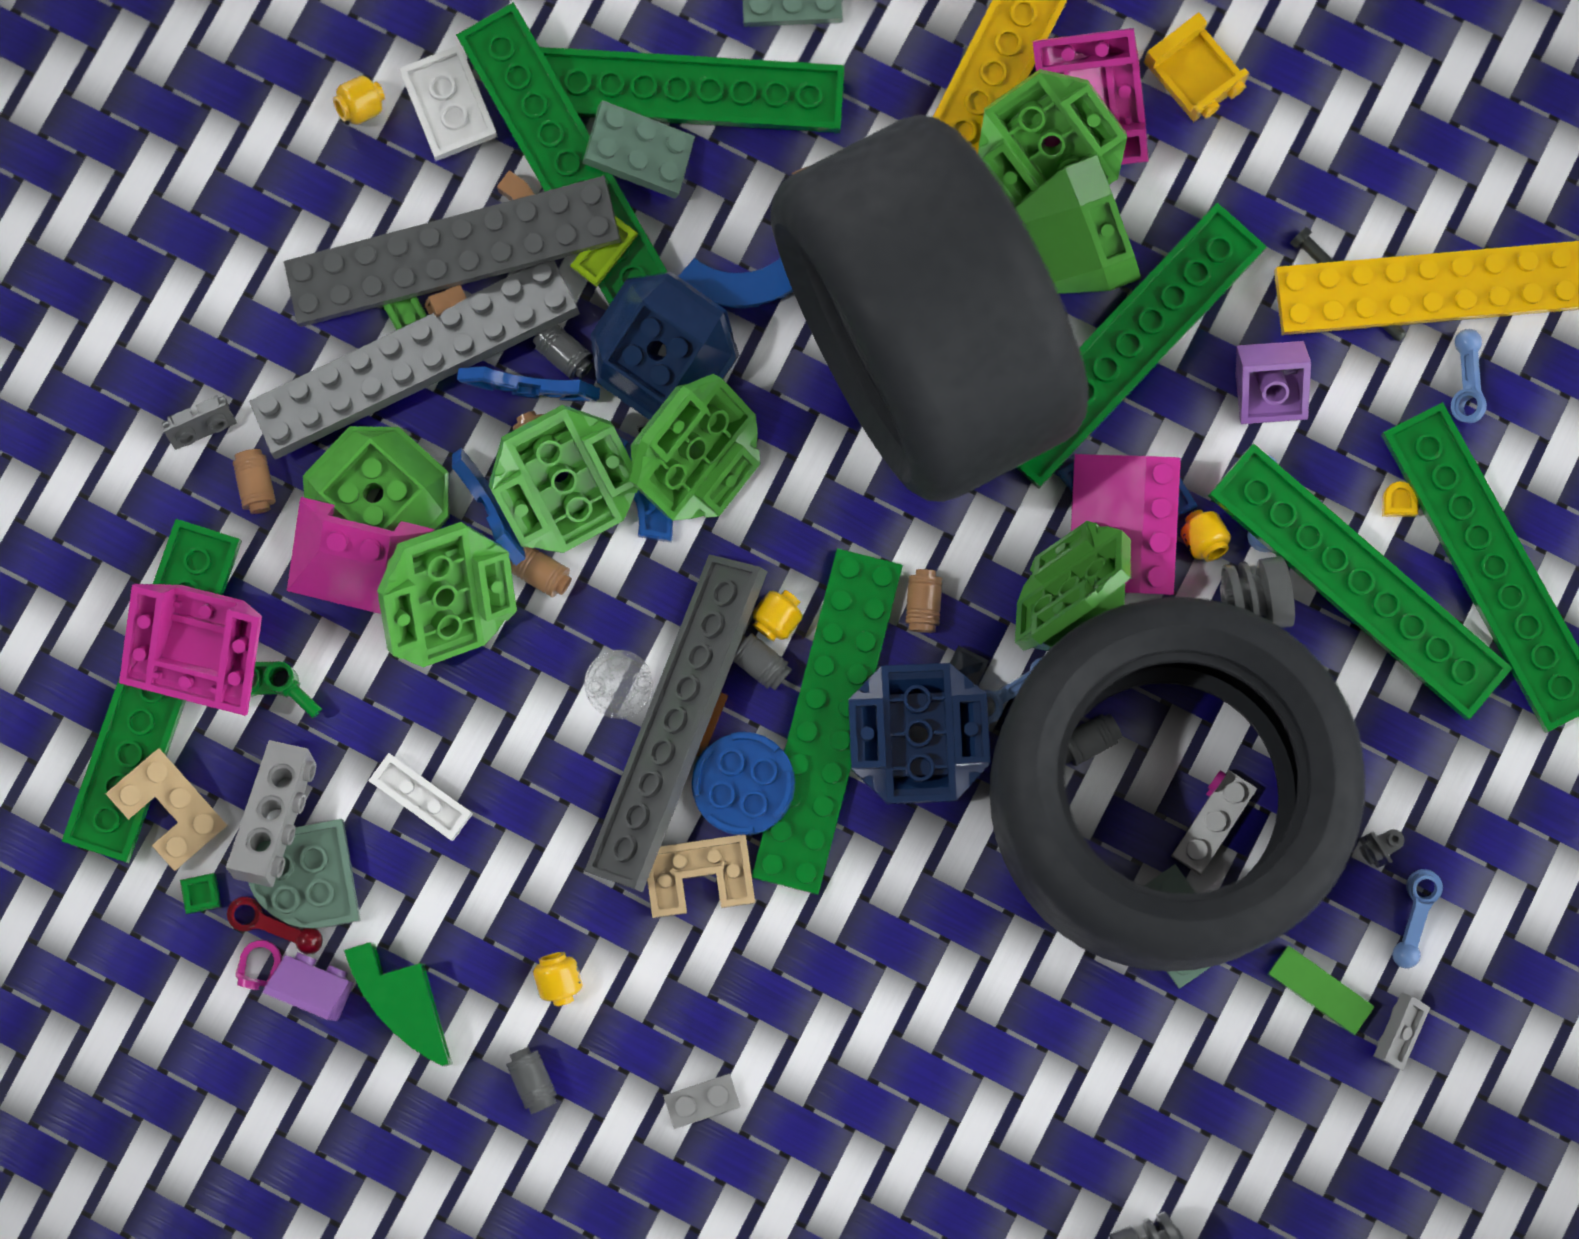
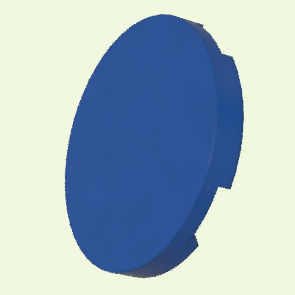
(743, 783)

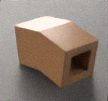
(514, 187)
(443, 300)

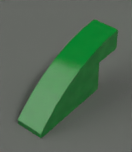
(401, 1001)

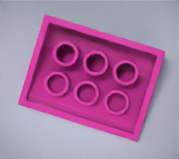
(1141, 501)

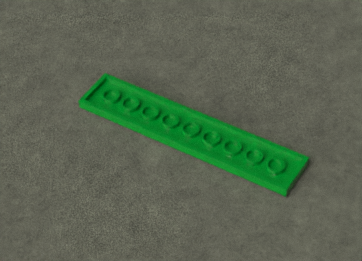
(703, 88)
(547, 125)
(1153, 322)
(1490, 562)
(1360, 582)
(142, 719)
(818, 742)

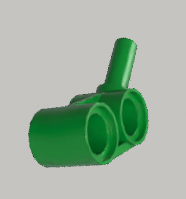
(264, 685)

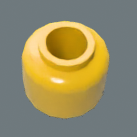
(358, 100)
(1205, 535)
(777, 615)
(557, 978)

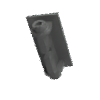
(185, 429)
(1378, 848)

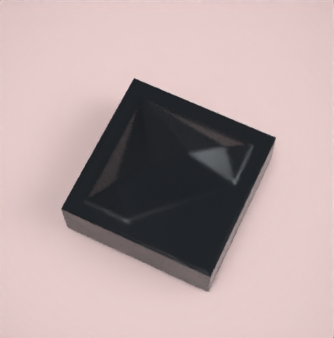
(969, 664)

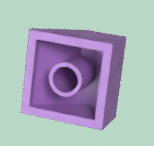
(1273, 382)
(310, 987)

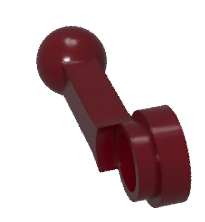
(306, 940)

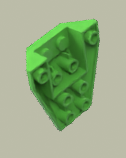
(1080, 230)

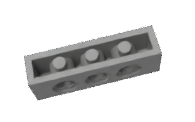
(278, 763)

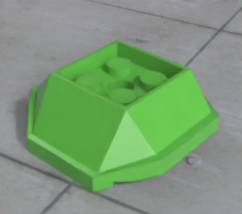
(1041, 108)
(696, 450)
(383, 459)
(568, 511)
(1072, 584)
(445, 594)

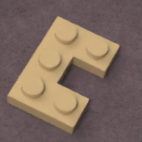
(162, 780)
(719, 856)

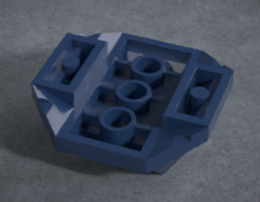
(668, 311)
(924, 696)

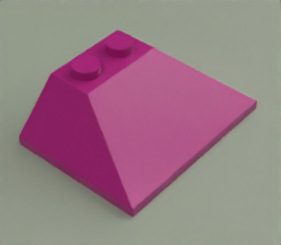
(1113, 69)
(342, 557)
(191, 645)

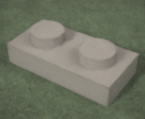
(1401, 1031)
(702, 1101)

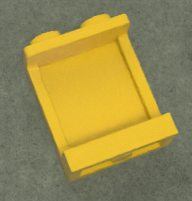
(1195, 69)

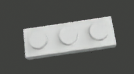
(420, 797)
(1214, 822)

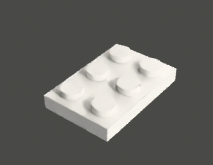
(448, 102)

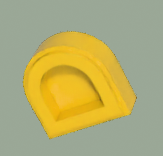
(1399, 501)

